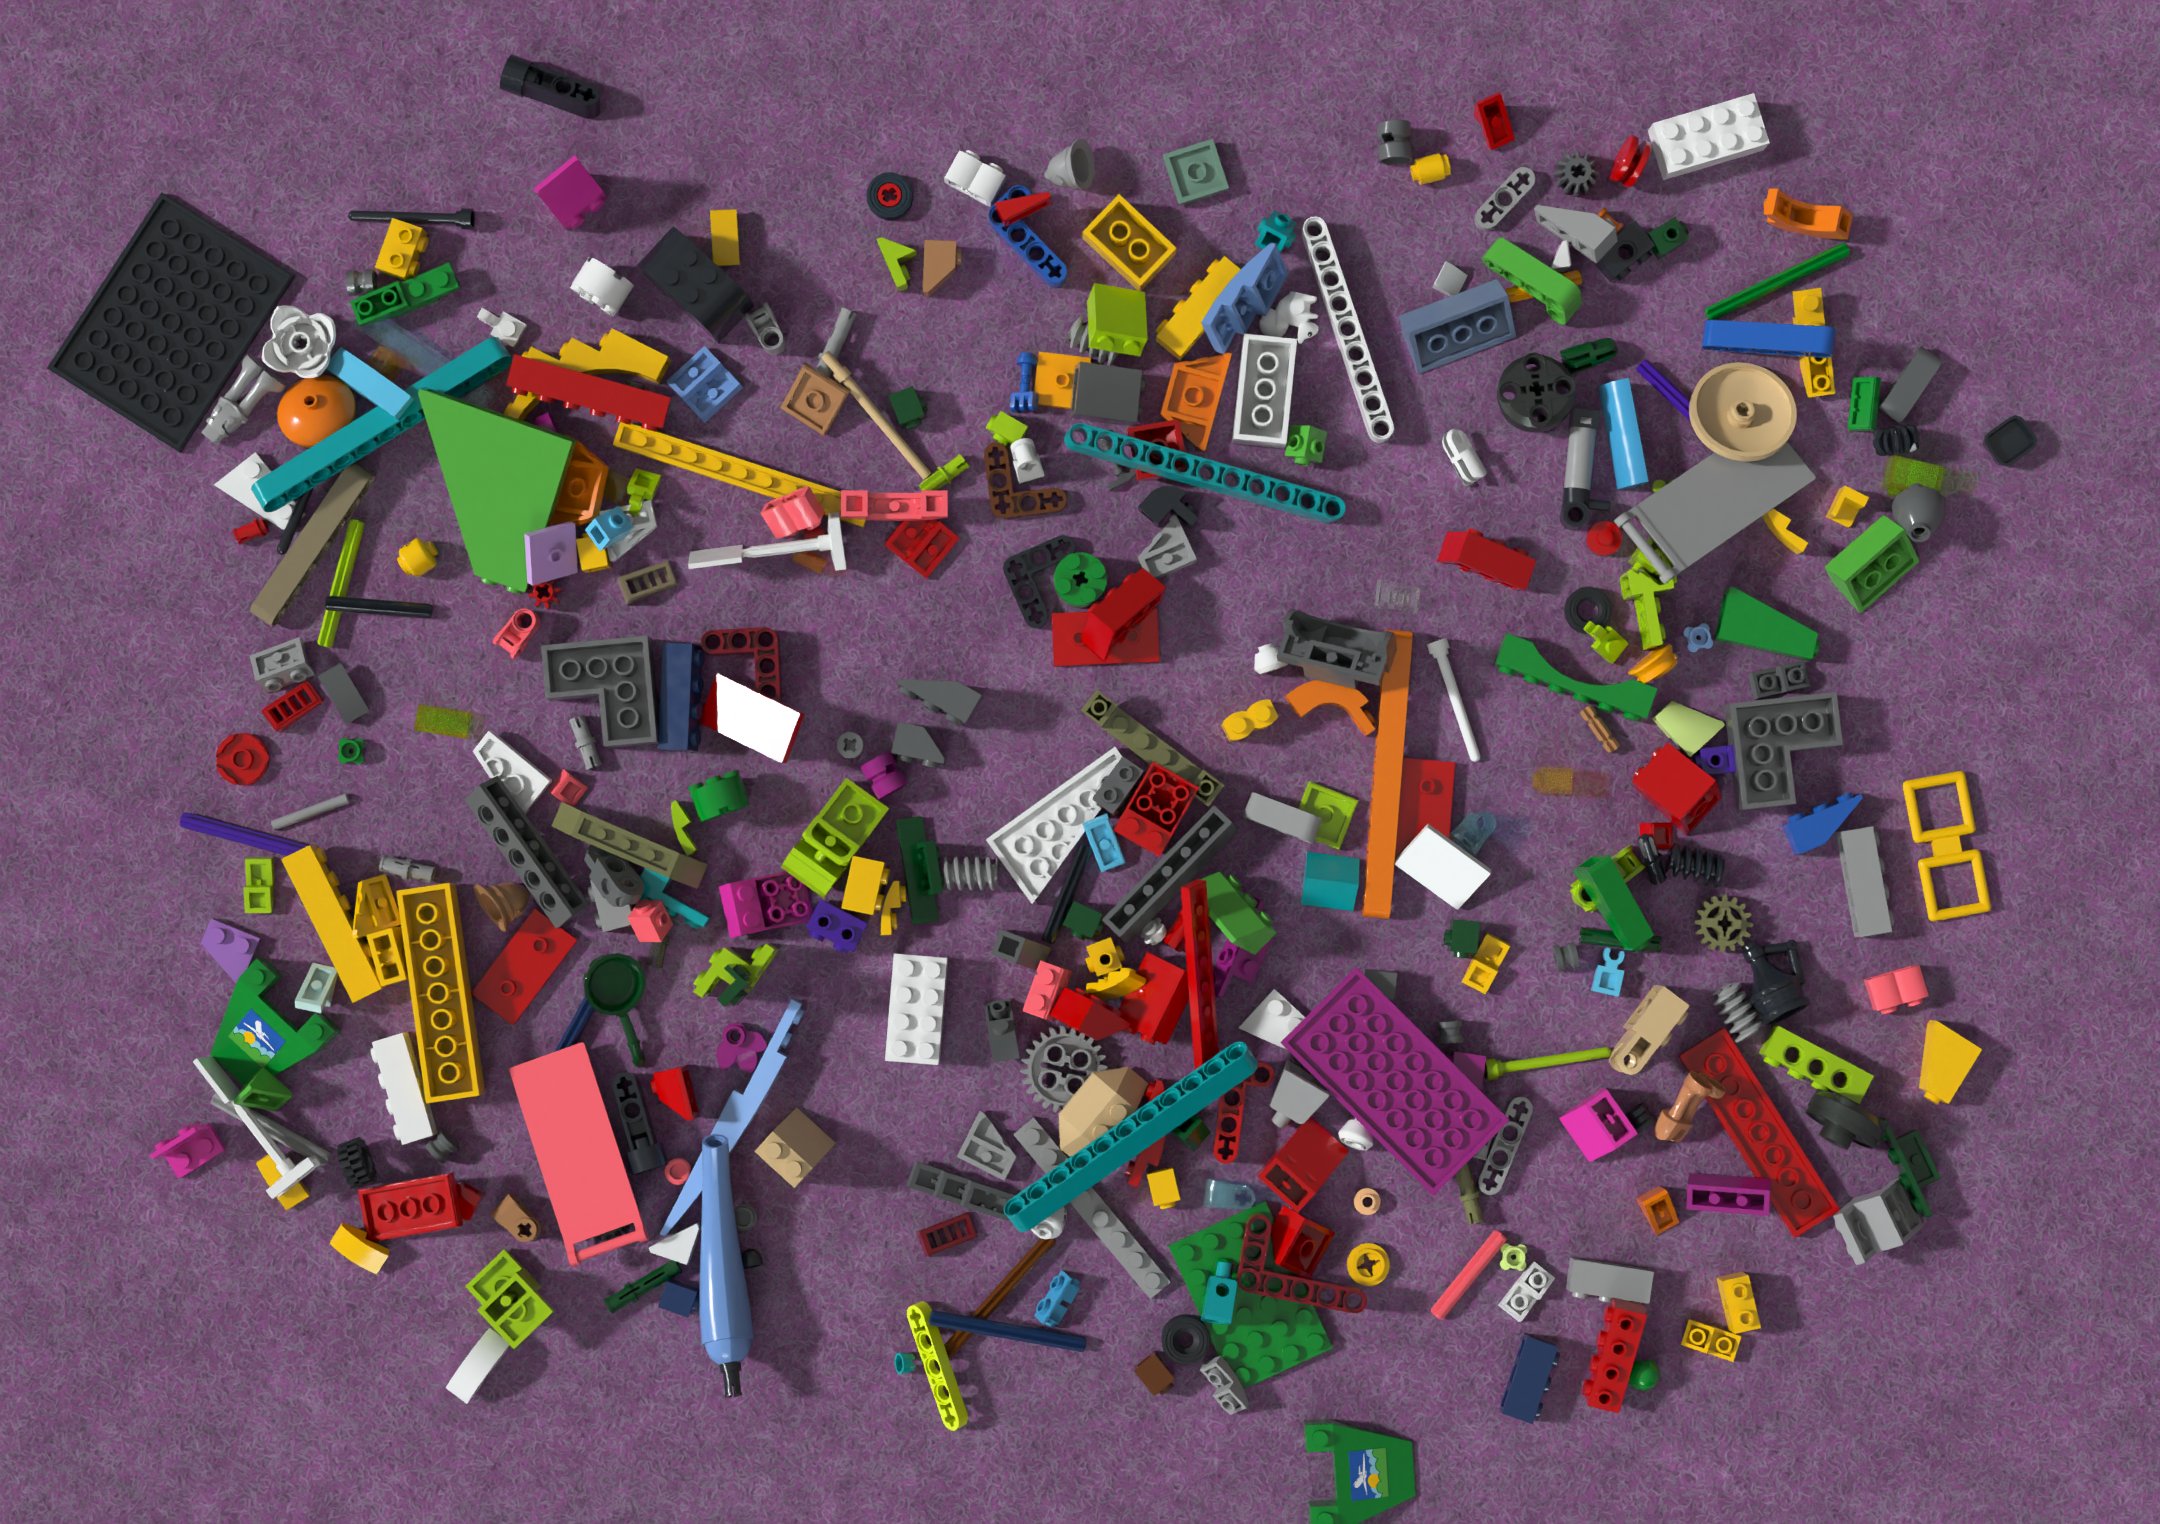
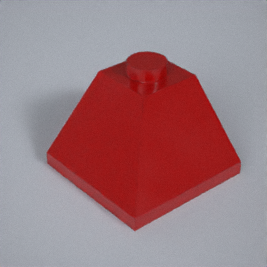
(676, 1091)
(1299, 1241)

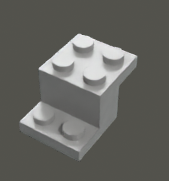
(1877, 1221)

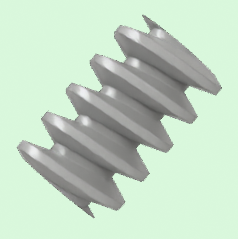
(1079, 335)
(971, 873)
(1737, 1011)

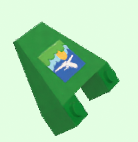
(259, 1035)
(1369, 1471)

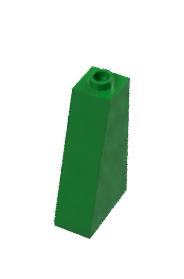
(1757, 626)
(1614, 901)

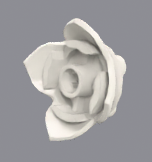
(288, 328)

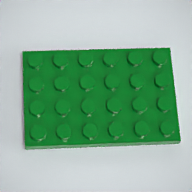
(1264, 1330)

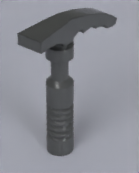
(1119, 471)

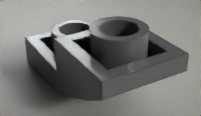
(1778, 679)
(343, 693)

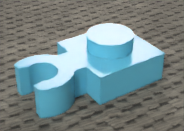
(1608, 977)

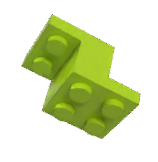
(721, 958)
(509, 1298)

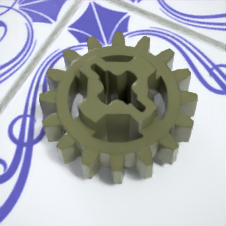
(1722, 934)

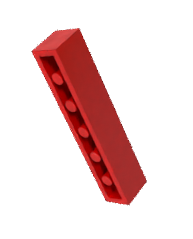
(588, 391)

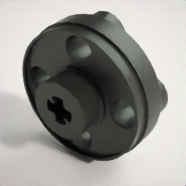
(1541, 383)
(1844, 1121)

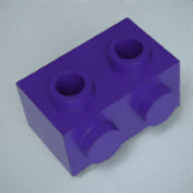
(838, 922)

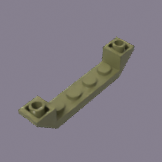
(1148, 745)
(629, 845)

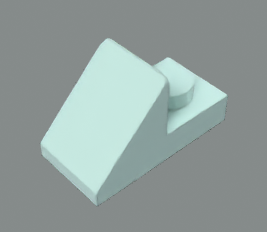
(317, 988)

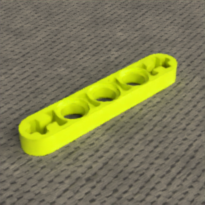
(952, 1415)

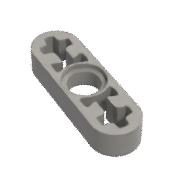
(1512, 180)

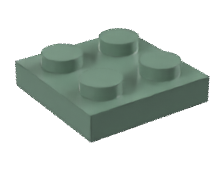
(1195, 172)

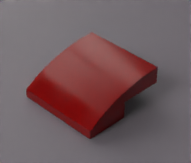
(921, 544)

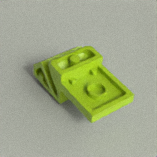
(1642, 588)
(834, 837)

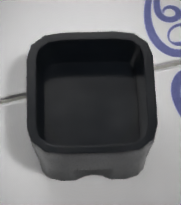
(2010, 441)

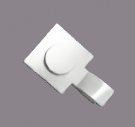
(506, 327)

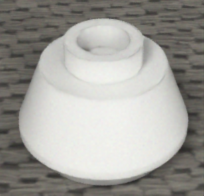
(1267, 659)
(1356, 1135)

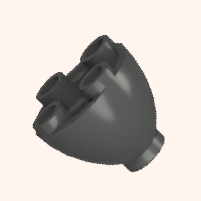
(1919, 511)

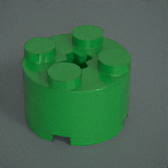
(1073, 566)
(719, 796)

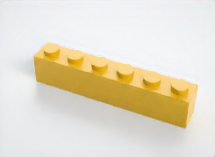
(333, 920)

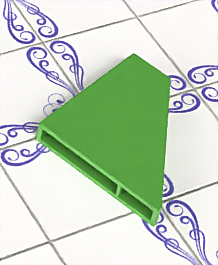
(499, 479)

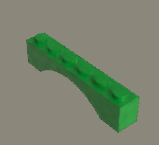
(1522, 658)

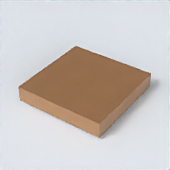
(815, 399)

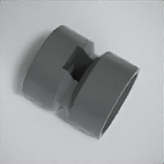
(1394, 140)

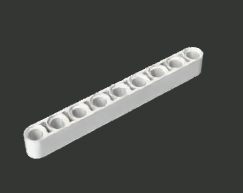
(1349, 317)

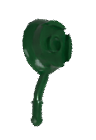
(613, 988)

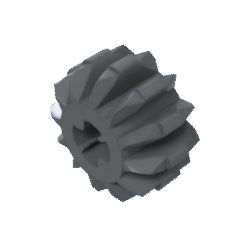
(1567, 168)

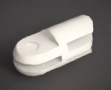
(1463, 457)

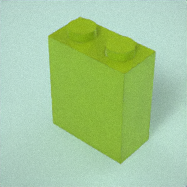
(1117, 319)

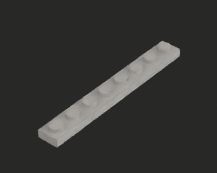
(1096, 1213)

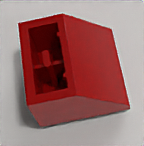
(1088, 1014)

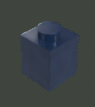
(680, 1298)

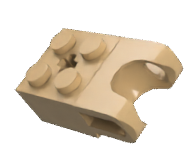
(1648, 1029)

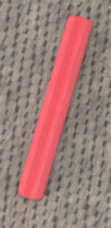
(1468, 1274)

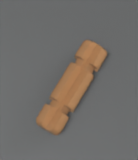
(1599, 729)

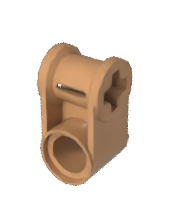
(513, 1216)

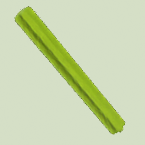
(341, 580)

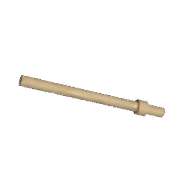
(843, 376)

